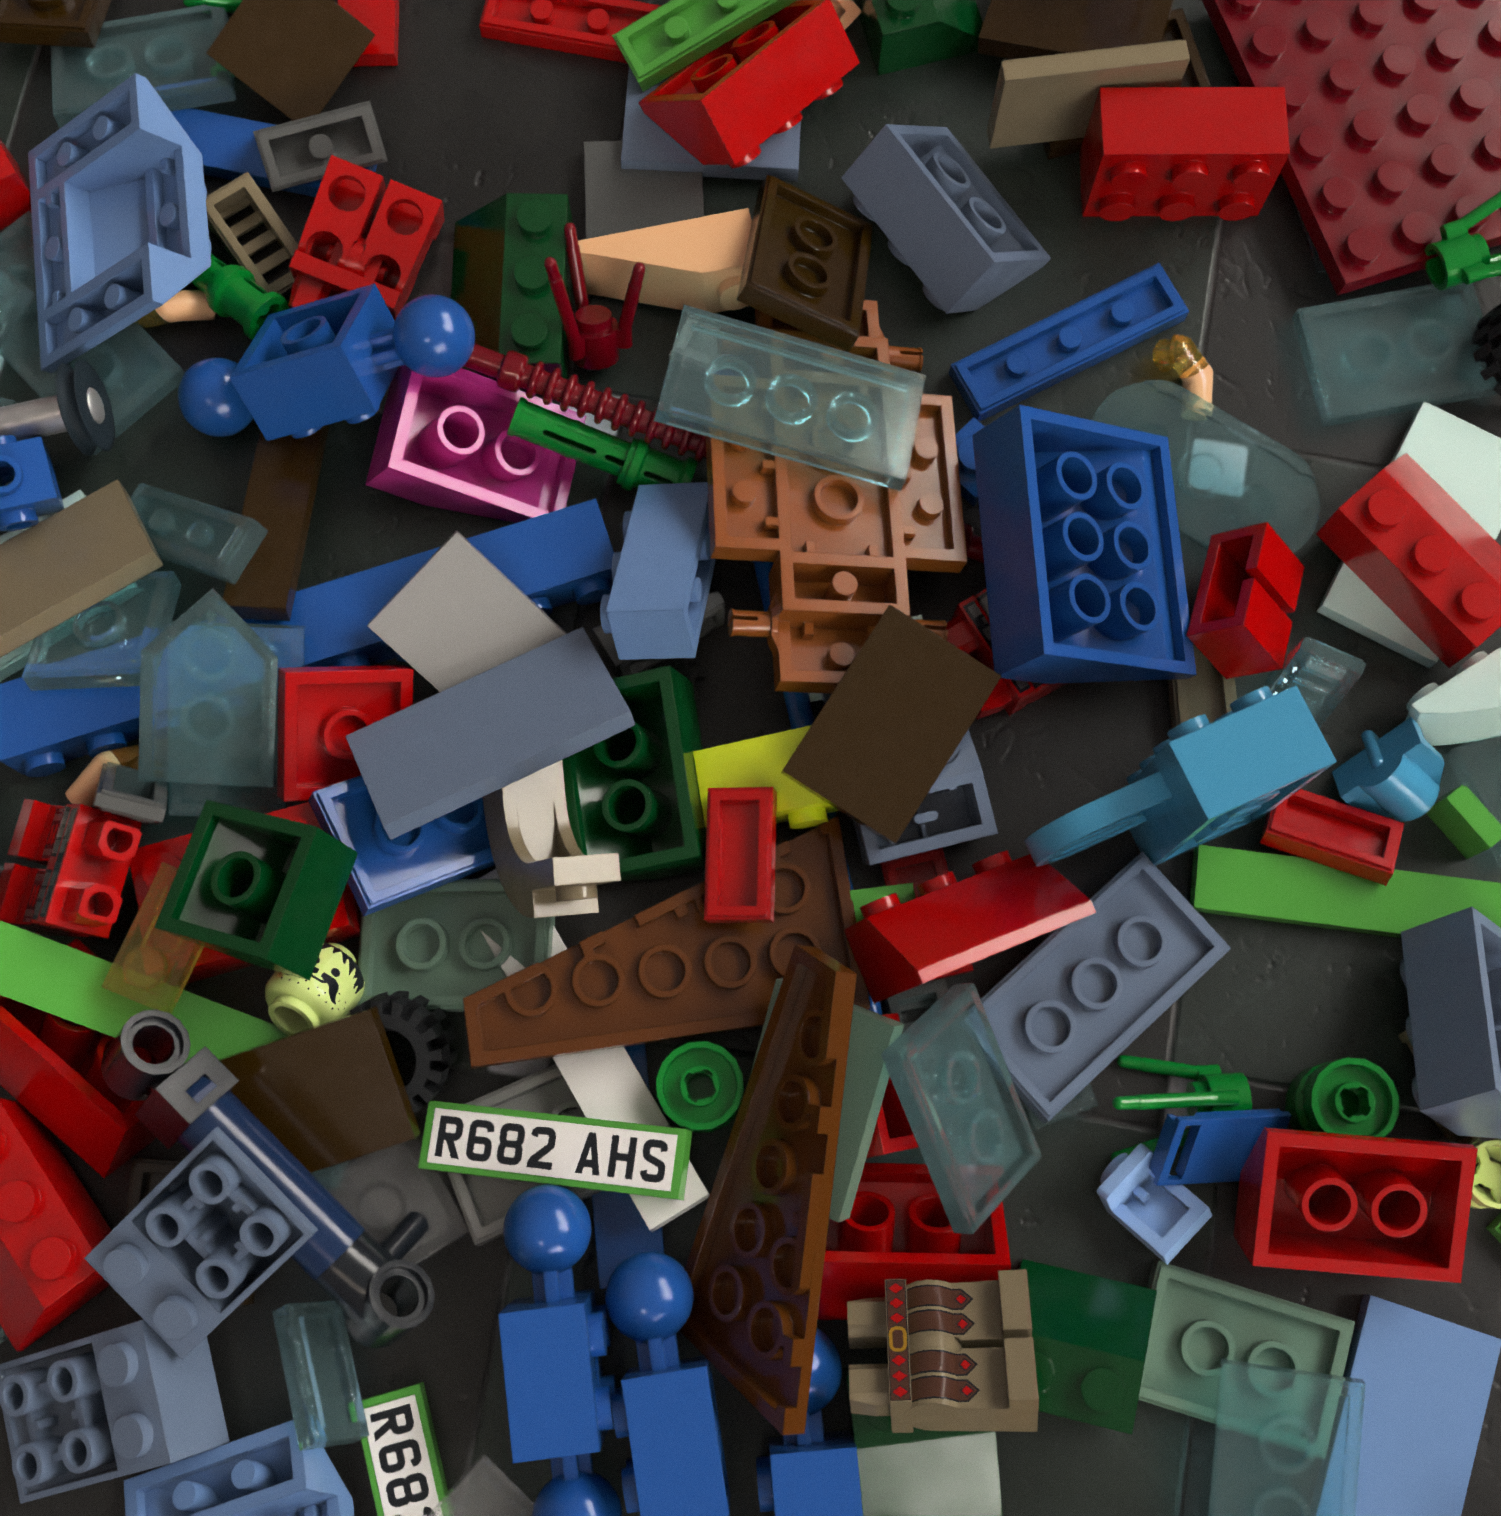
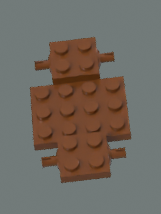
(836, 538)

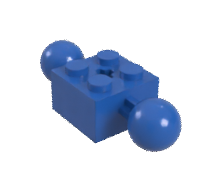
(325, 364)
(554, 1354)
(667, 1400)
(815, 1469)

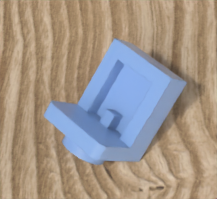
(1156, 1215)

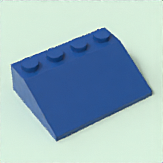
(1081, 551)

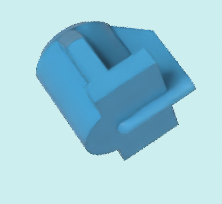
(1392, 774)

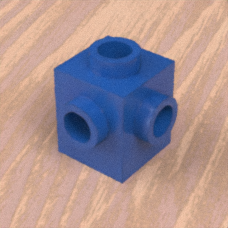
(33, 484)

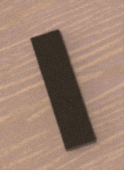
(282, 501)

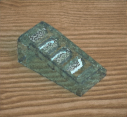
(1320, 674)

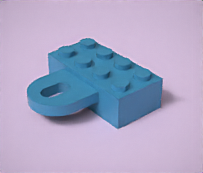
(1201, 781)

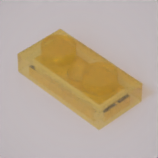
(152, 963)

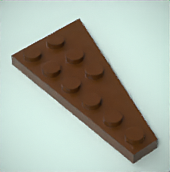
(670, 969)
(769, 1208)

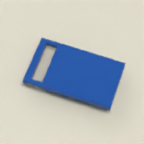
(1214, 1145)

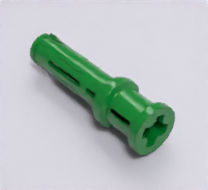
(234, 294)
(631, 461)

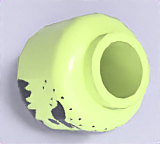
(329, 994)

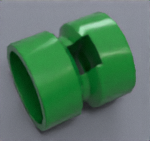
(700, 1086)
(1343, 1099)

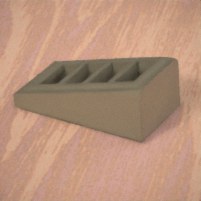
(234, 198)

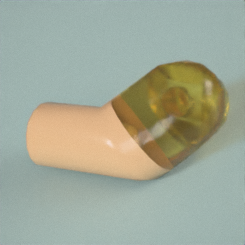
(184, 306)
(1187, 360)

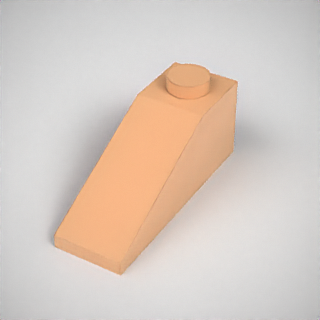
(684, 262)

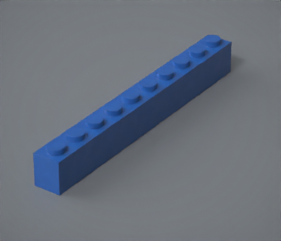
(548, 557)

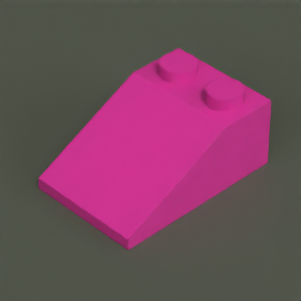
(451, 450)

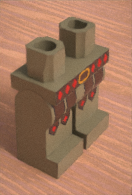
(954, 1355)

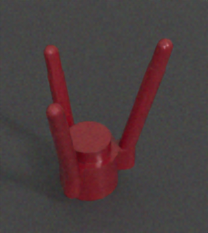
(593, 333)

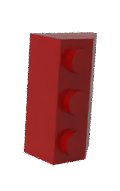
(754, 84)
(1421, 558)
(960, 922)
(59, 1079)
(1356, 1204)
(44, 1230)
(903, 1234)

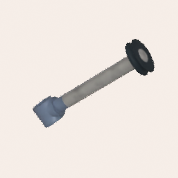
(77, 408)

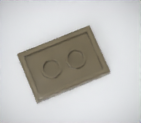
(1056, 93)
(71, 564)

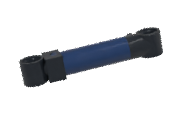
(342, 1256)

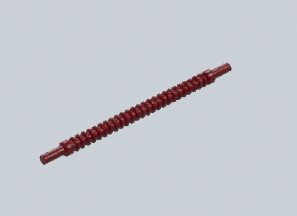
(515, 373)

